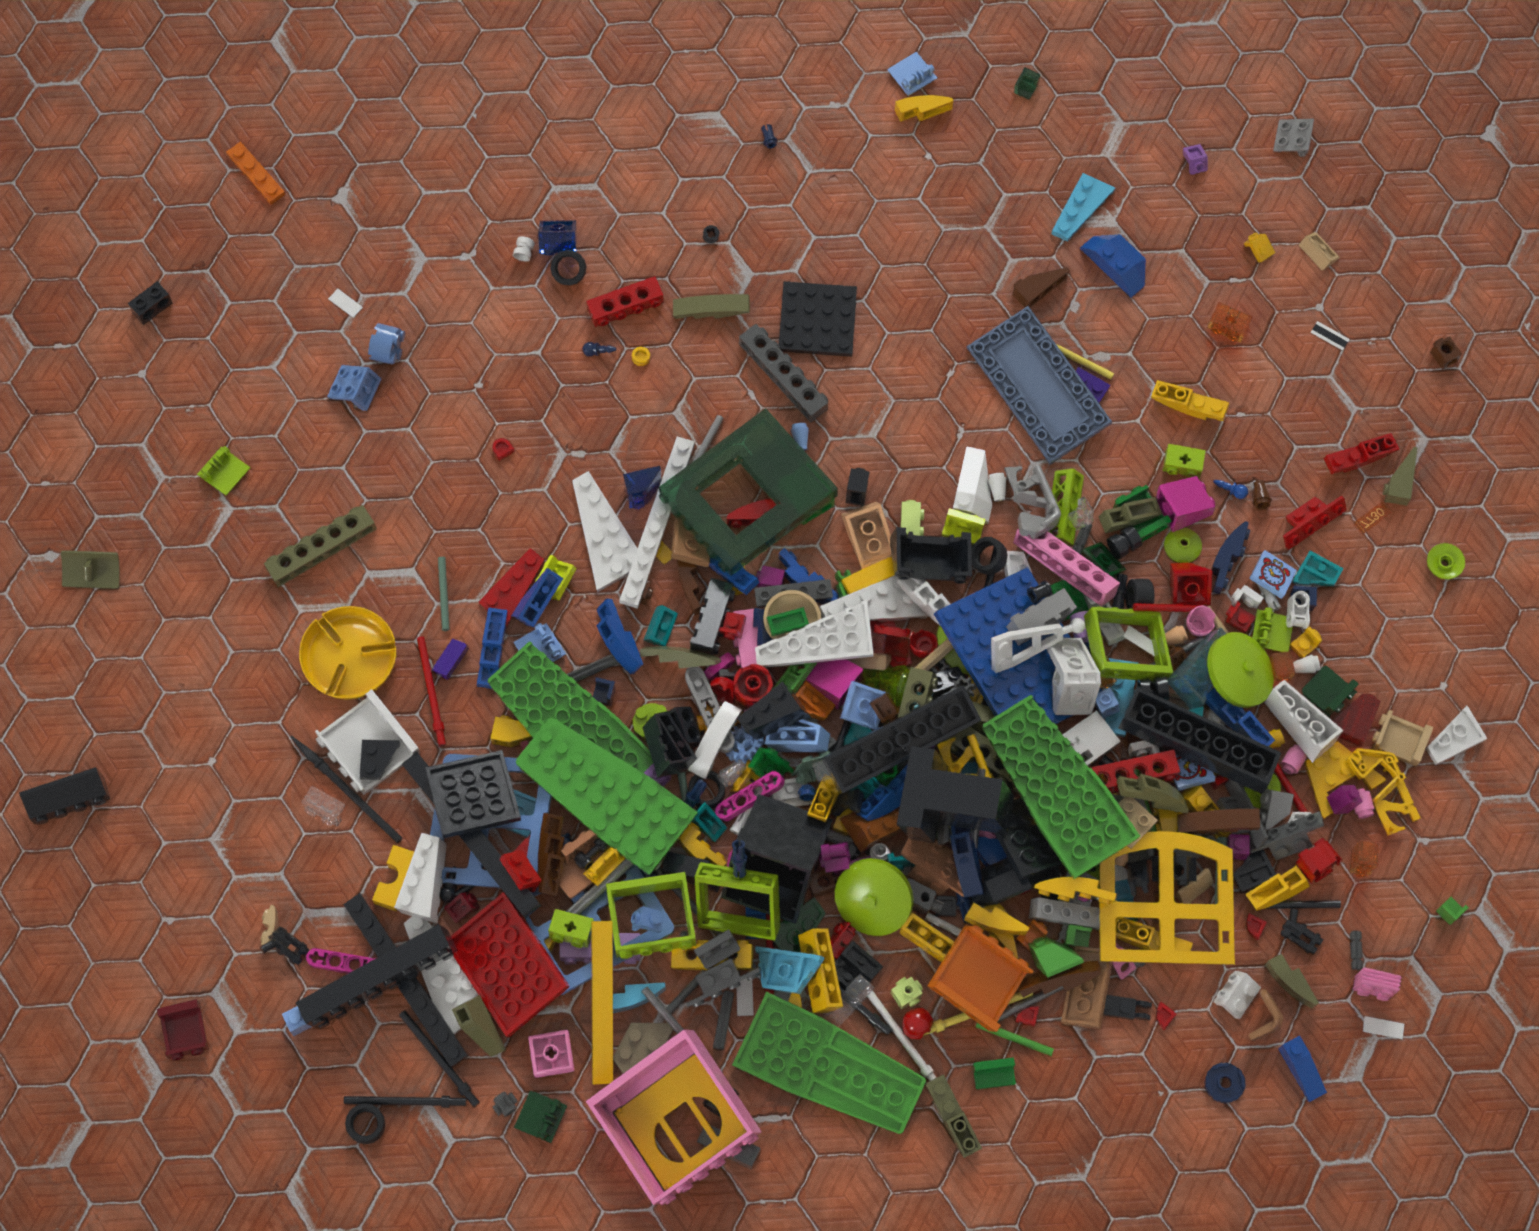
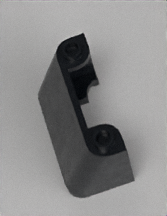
(931, 556)

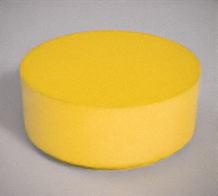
(640, 356)

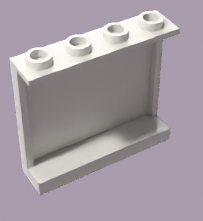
(364, 722)

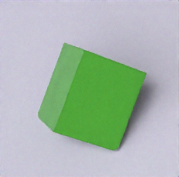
(1451, 910)
(1077, 935)

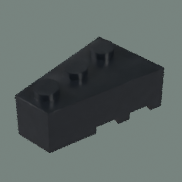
(772, 712)

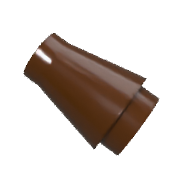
(1261, 497)

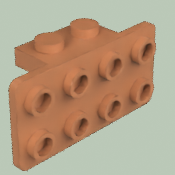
(933, 866)
(572, 877)

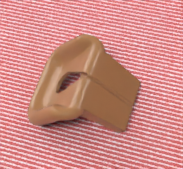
(1275, 1012)

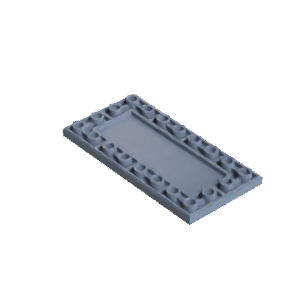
(1039, 385)

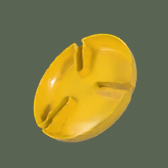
(347, 652)

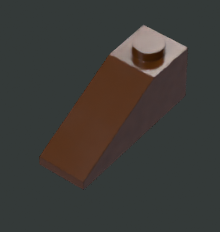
(1038, 285)

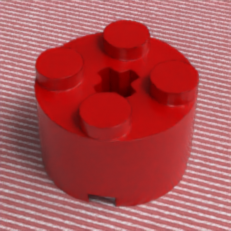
(746, 678)
(1318, 861)

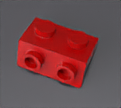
(521, 870)

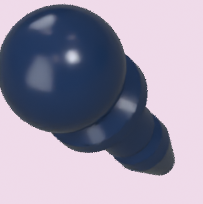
(591, 349)

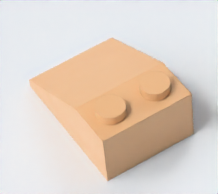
(868, 533)

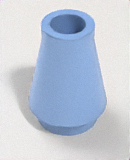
(800, 434)

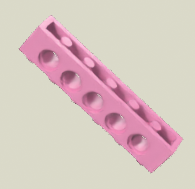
(1070, 566)

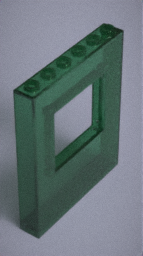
(777, 467)

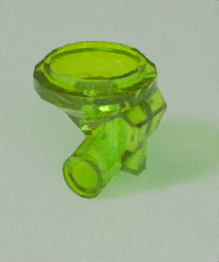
(890, 679)

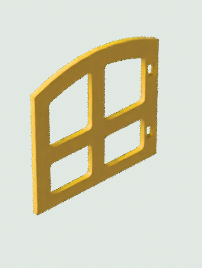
(1167, 909)

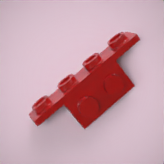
(1310, 518)

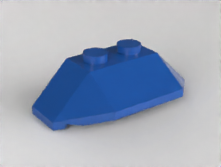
(1118, 260)

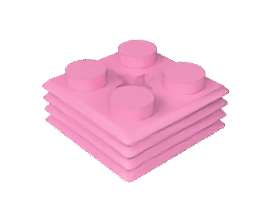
(1376, 983)
(540, 1046)

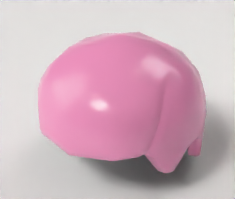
(1200, 621)

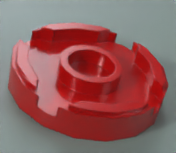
(891, 630)

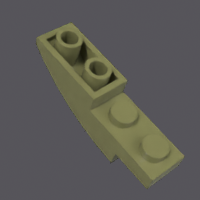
(1154, 790)
(953, 1116)

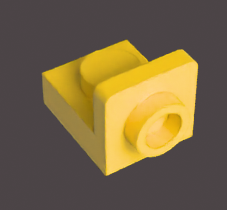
(1306, 642)

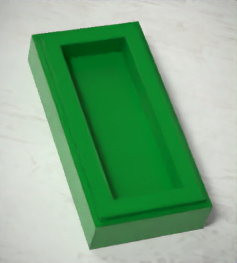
(787, 621)

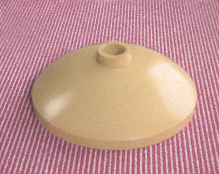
(788, 601)

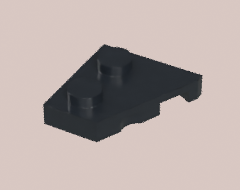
(376, 757)
(1253, 871)

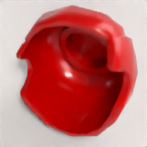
(922, 643)
(723, 688)
(917, 1023)

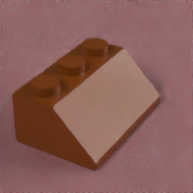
(868, 833)

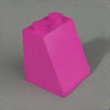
(1185, 502)
(834, 679)

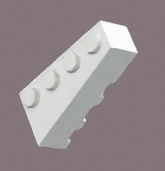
(1303, 720)
(423, 880)

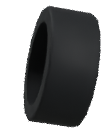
(582, 267)
(998, 563)
(721, 789)
(350, 1120)

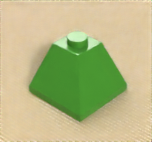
(1052, 956)

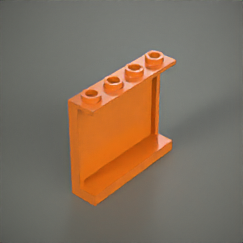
(979, 977)

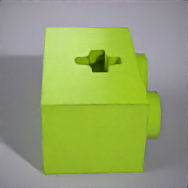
(1177, 454)
(563, 922)

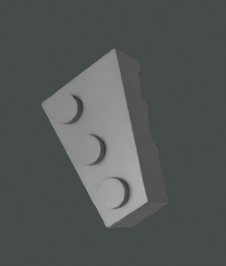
(1048, 612)

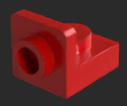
(1239, 618)
(733, 626)

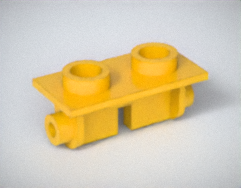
(743, 780)
(604, 866)

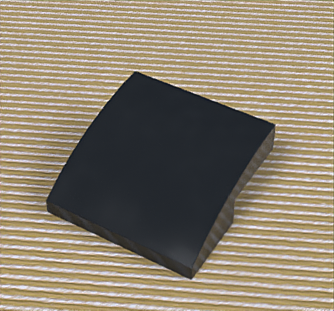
(854, 962)

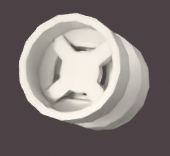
(523, 249)

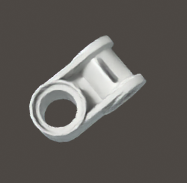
(1298, 614)

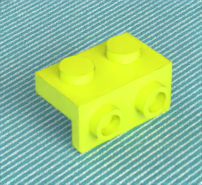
(960, 522)
(561, 568)

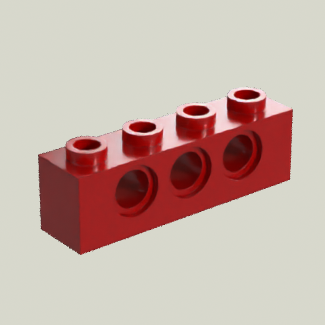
(630, 293)

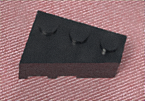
(667, 745)

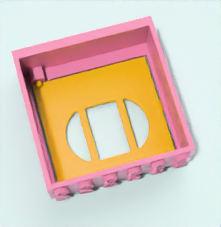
(693, 1078)

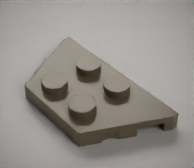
(639, 1042)

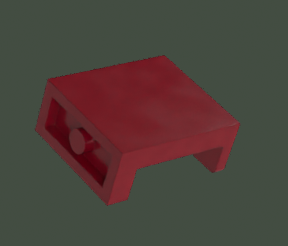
(183, 1029)

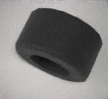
(1139, 592)

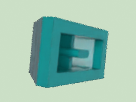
(709, 822)

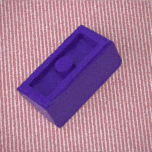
(450, 658)

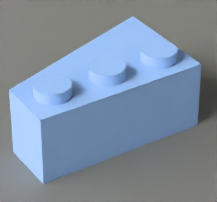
(800, 737)

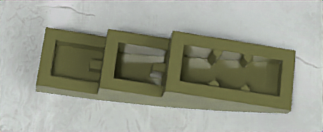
(711, 305)
(685, 657)

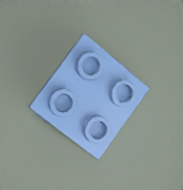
(912, 73)
(544, 641)

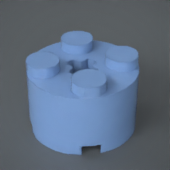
(386, 344)

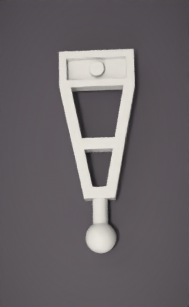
(1002, 644)

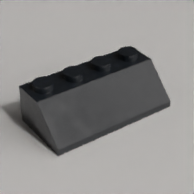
(65, 796)

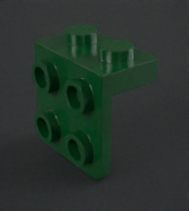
(1329, 691)

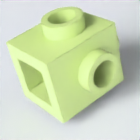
(904, 999)

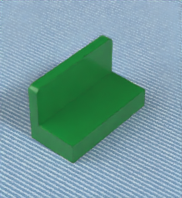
(994, 1073)

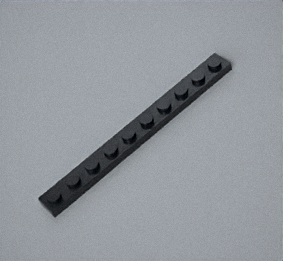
(411, 989)

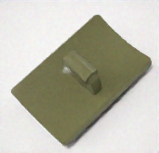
(90, 569)

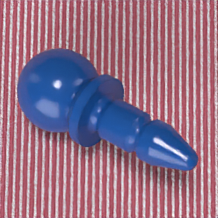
(1240, 491)

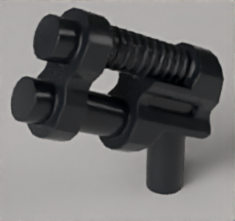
(1293, 930)
(281, 940)

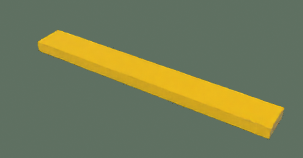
(602, 1002)

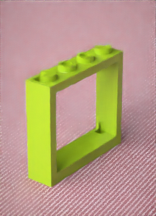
(1128, 670)
(647, 885)
(737, 924)

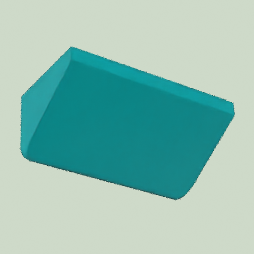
(660, 626)

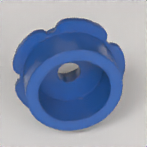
(807, 792)

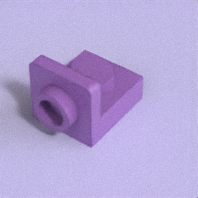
(1196, 158)

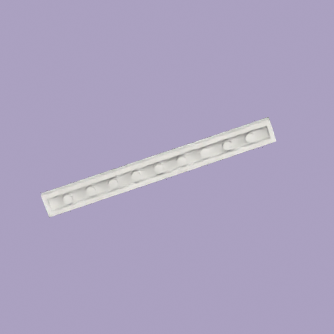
(654, 528)

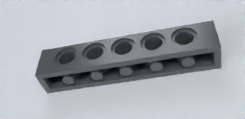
(810, 409)

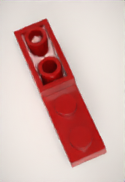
(1361, 455)
(749, 513)

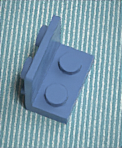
(355, 385)

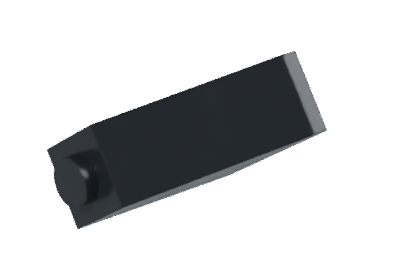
(681, 863)

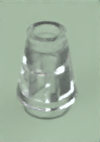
(731, 773)

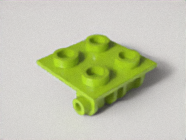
(223, 470)
(1271, 630)

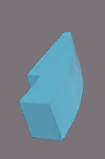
(634, 997)

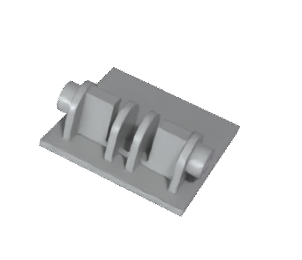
(1294, 136)

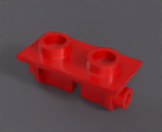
(843, 934)

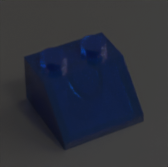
(557, 236)
(641, 486)

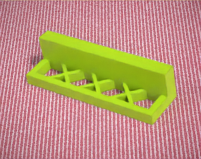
(1072, 492)

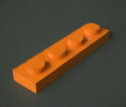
(255, 173)

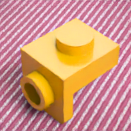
(1260, 246)

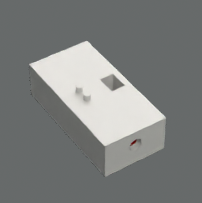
(1092, 738)

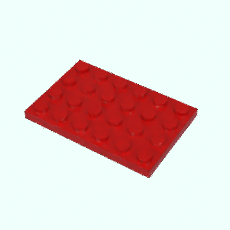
(507, 964)

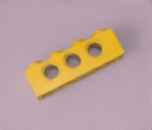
(926, 937)
(743, 961)
(824, 984)

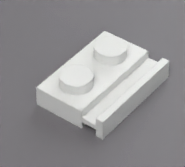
(789, 794)

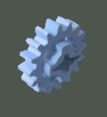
(745, 746)

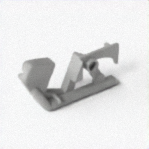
(1029, 523)

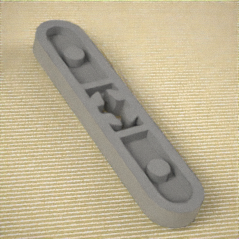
(701, 694)

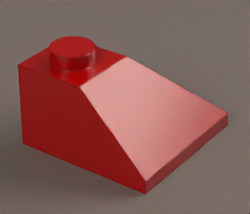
(1190, 584)

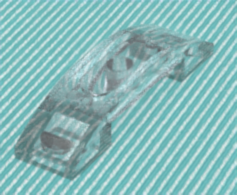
(851, 1000)

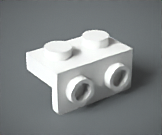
(1237, 993)

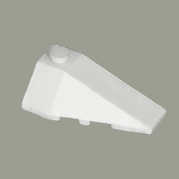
(973, 489)

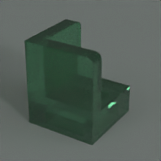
(1027, 83)

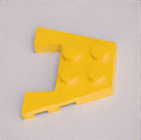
(1331, 771)

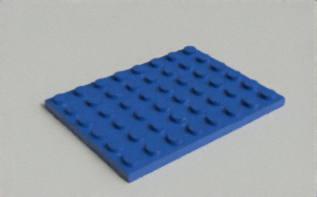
(984, 615)

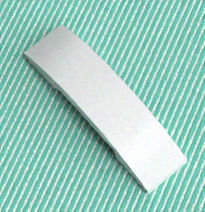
(714, 739)

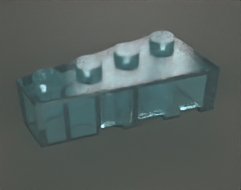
(1192, 677)

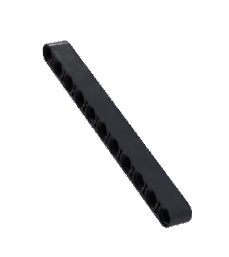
(480, 847)

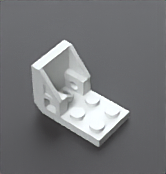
(1074, 679)

